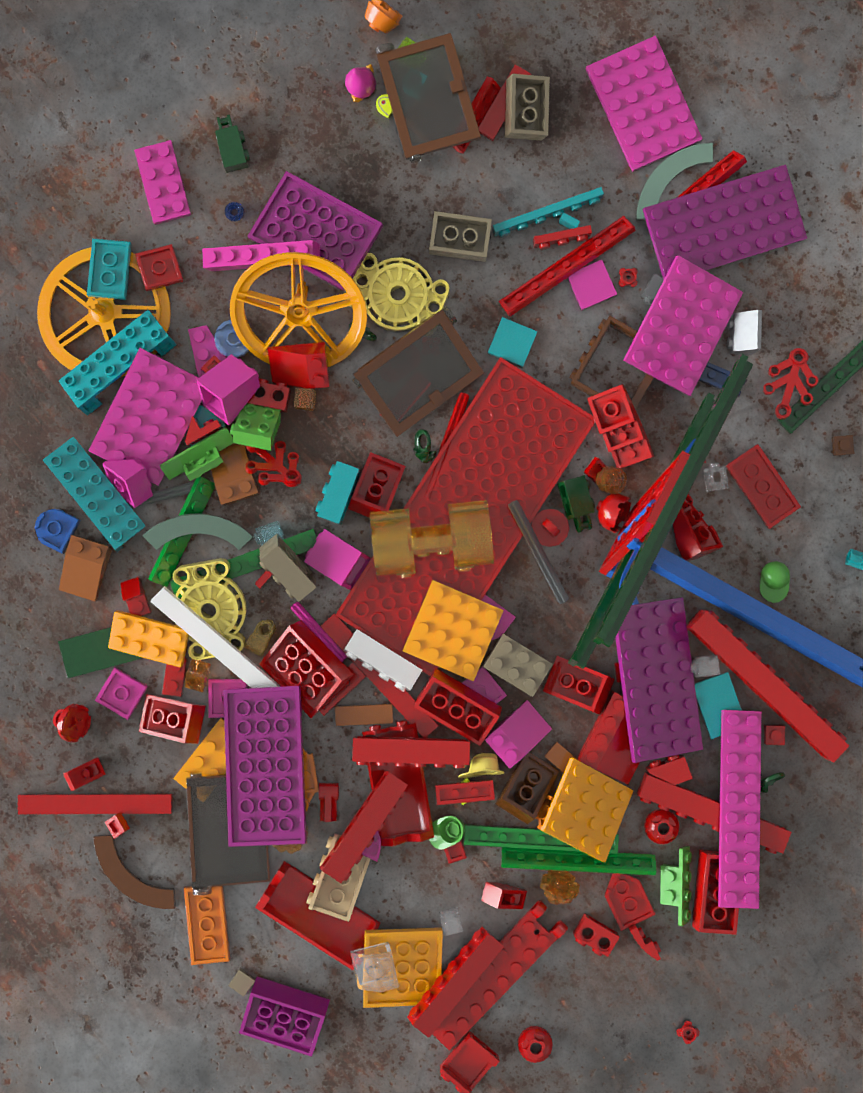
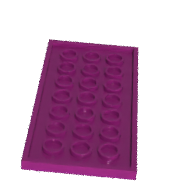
(727, 221)
(658, 681)
(264, 766)

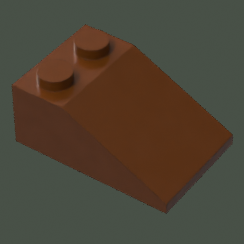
(527, 788)

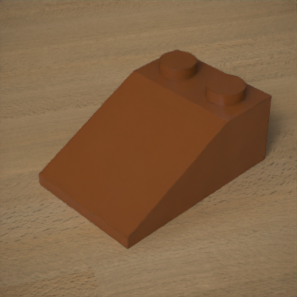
(231, 476)
(84, 567)

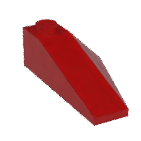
(693, 534)

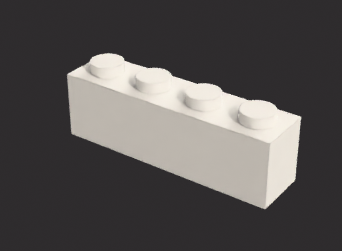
(382, 660)

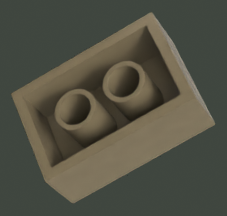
(527, 107)
(460, 236)
(287, 568)
(517, 665)

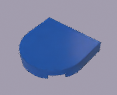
(55, 529)

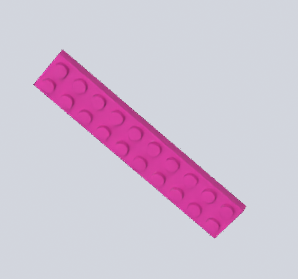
(739, 809)

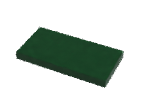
(91, 653)

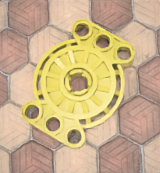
(391, 277)
(216, 592)

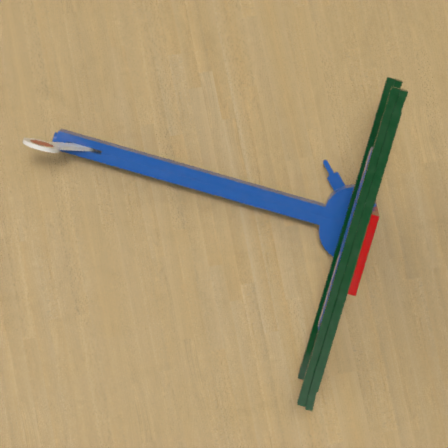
(646, 528)

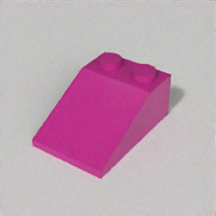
(518, 734)

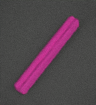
(308, 620)

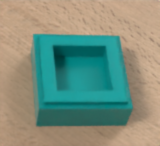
(569, 221)

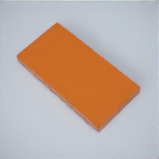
(207, 926)

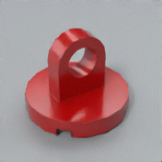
(550, 527)
(72, 722)

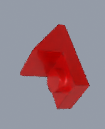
(196, 433)
(135, 597)
(84, 774)

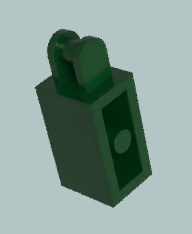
(231, 145)
(577, 501)

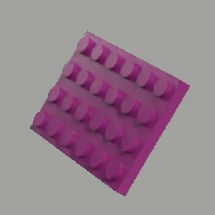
(307, 213)

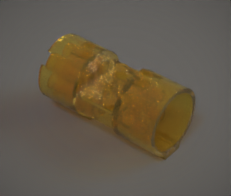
(466, 535)

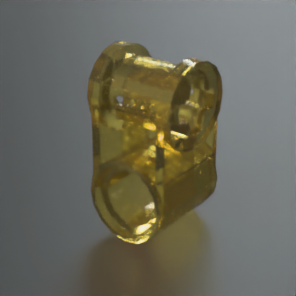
(258, 639)

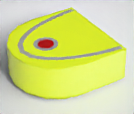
(383, 105)

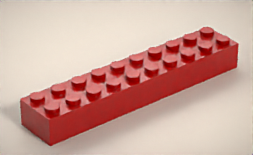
(767, 686)

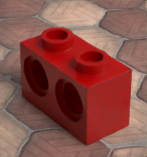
(270, 391)
(599, 931)

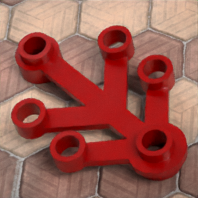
(791, 379)
(290, 477)

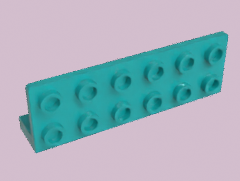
(114, 360)
(94, 493)

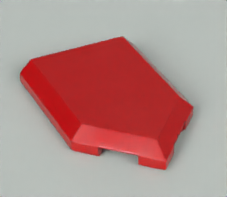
(628, 900)

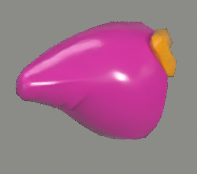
(360, 82)

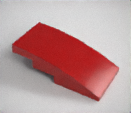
(620, 426)

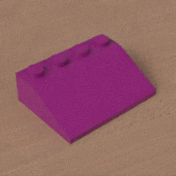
(284, 1016)

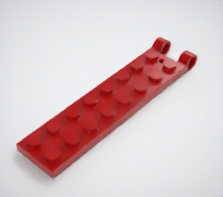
(518, 955)

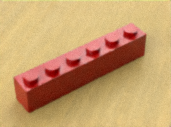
(411, 750)
(363, 827)
(455, 981)

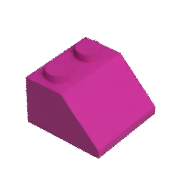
(129, 480)

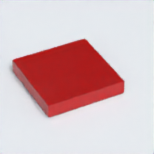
(159, 267)

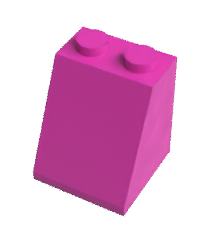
(228, 388)
(337, 559)

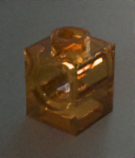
(305, 399)
(197, 675)

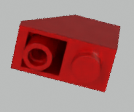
(673, 770)

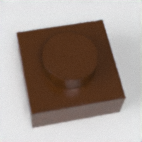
(843, 445)

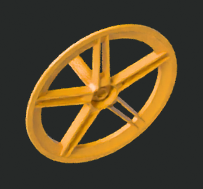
(101, 310)
(298, 310)

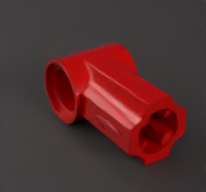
(328, 801)

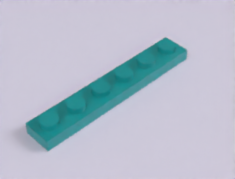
(556, 210)

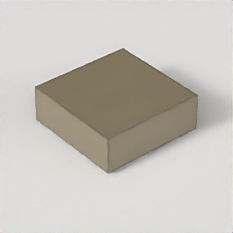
(242, 982)

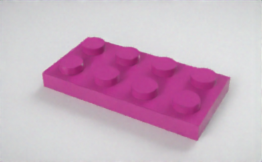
(162, 182)

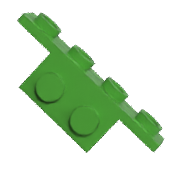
(199, 457)
(675, 885)

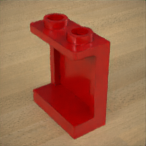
(468, 1063)

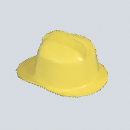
(483, 765)

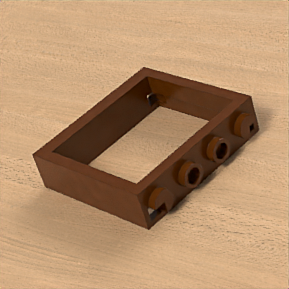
(594, 343)

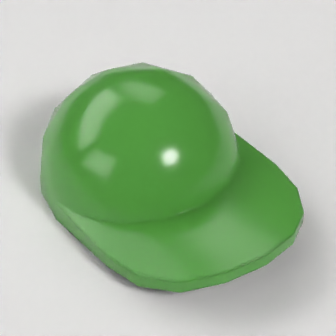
(774, 581)
(447, 832)

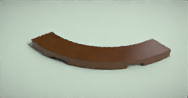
(126, 881)

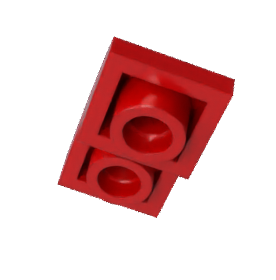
(647, 945)

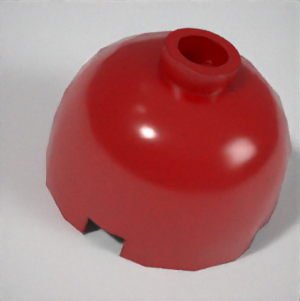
(613, 511)

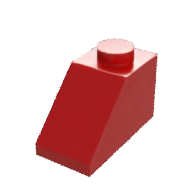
(503, 896)

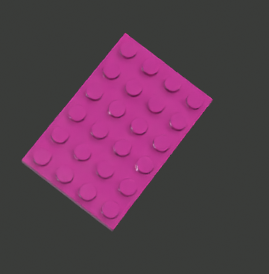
(643, 103)
(683, 325)
(148, 414)

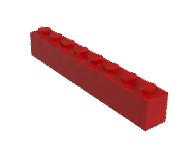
(703, 810)

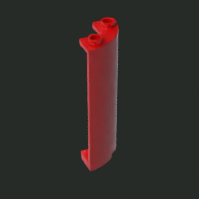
(412, 814)
(287, 905)

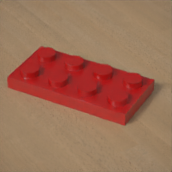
(763, 486)

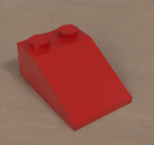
(300, 365)
(376, 485)
(578, 685)
(172, 719)

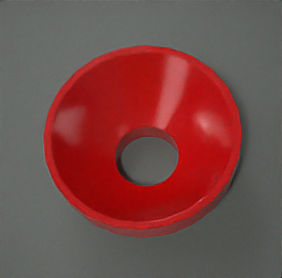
(652, 822)
(535, 1035)

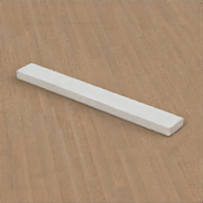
(211, 640)

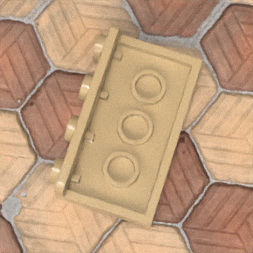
(335, 897)

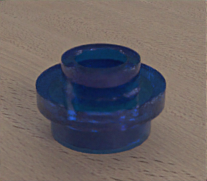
(231, 206)

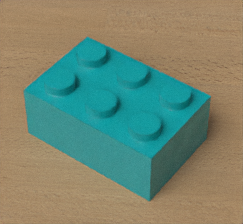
(338, 492)

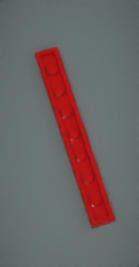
(567, 266)
(400, 699)
(94, 803)

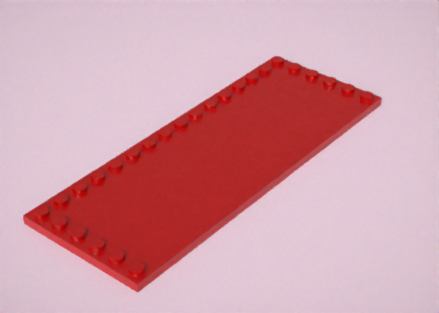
(501, 451)

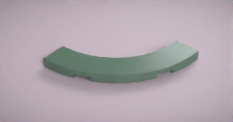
(669, 169)
(196, 524)

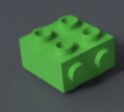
(256, 426)

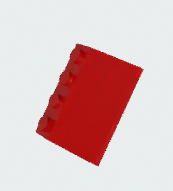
(307, 662)
(608, 742)

